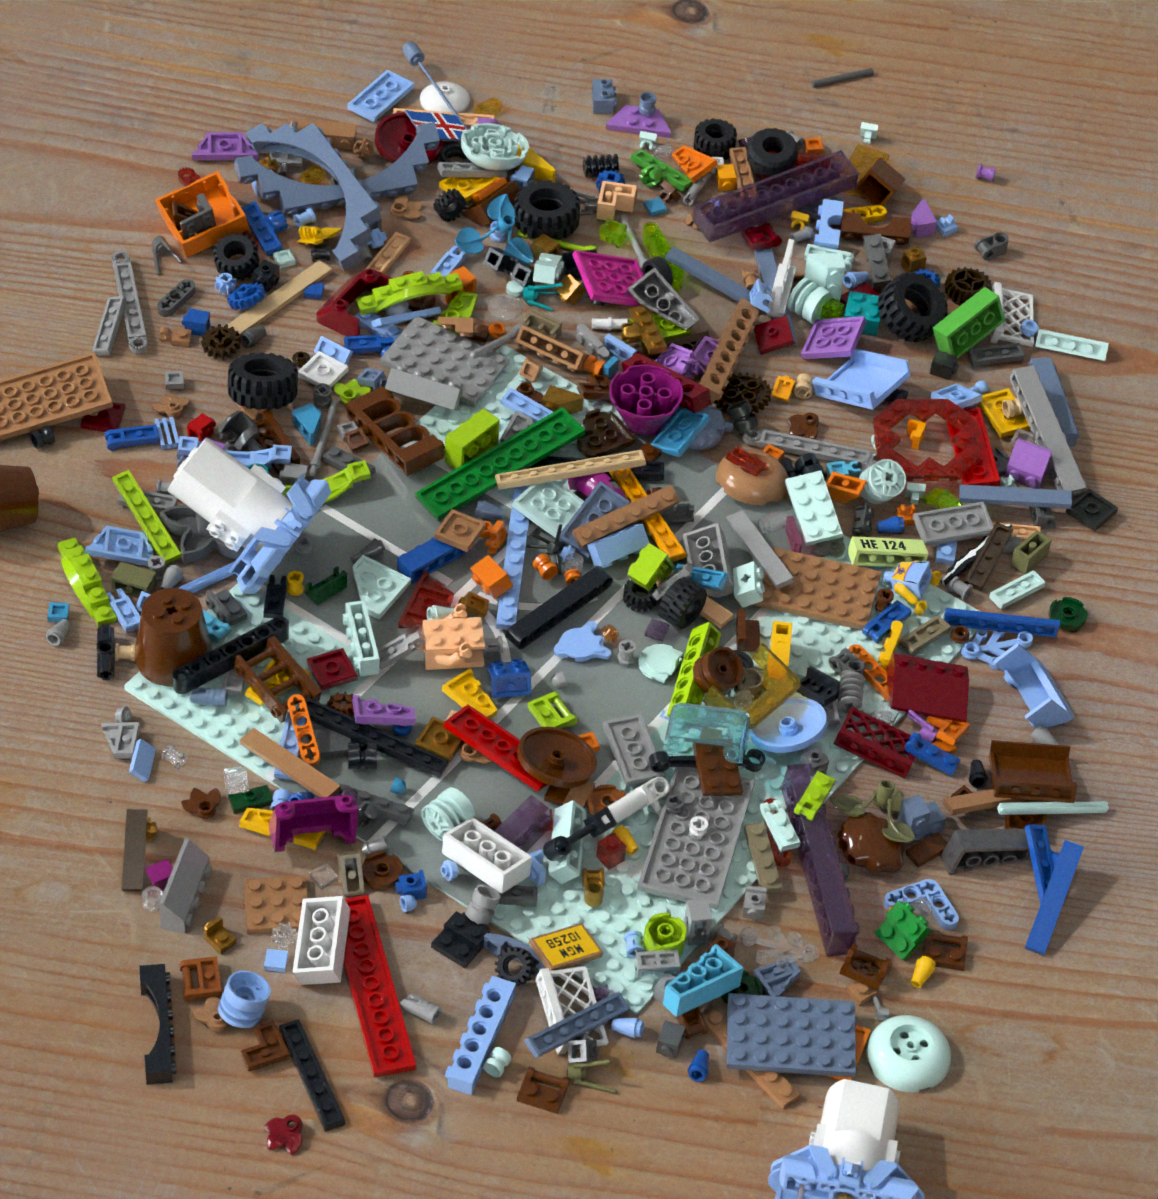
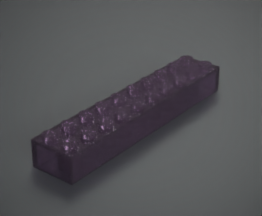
(775, 196)
(821, 866)

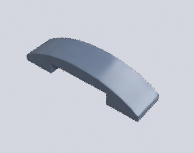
(496, 943)

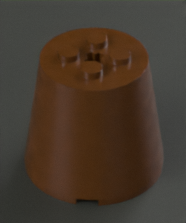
(17, 497)
(170, 634)

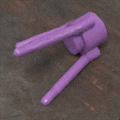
(927, 732)

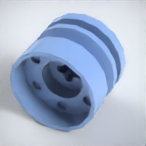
(244, 999)

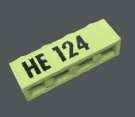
(885, 551)

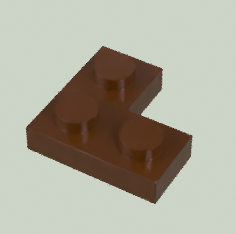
(596, 388)
(270, 1048)

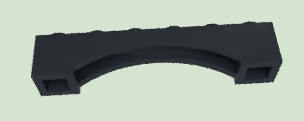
(158, 1062)

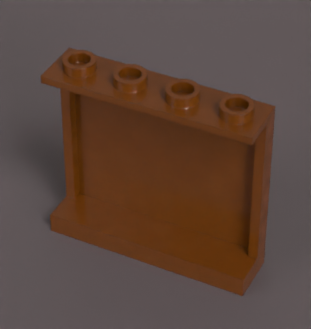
(1031, 771)

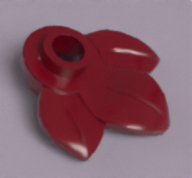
(282, 1135)

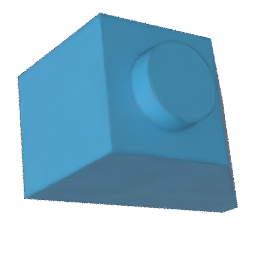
(308, 422)

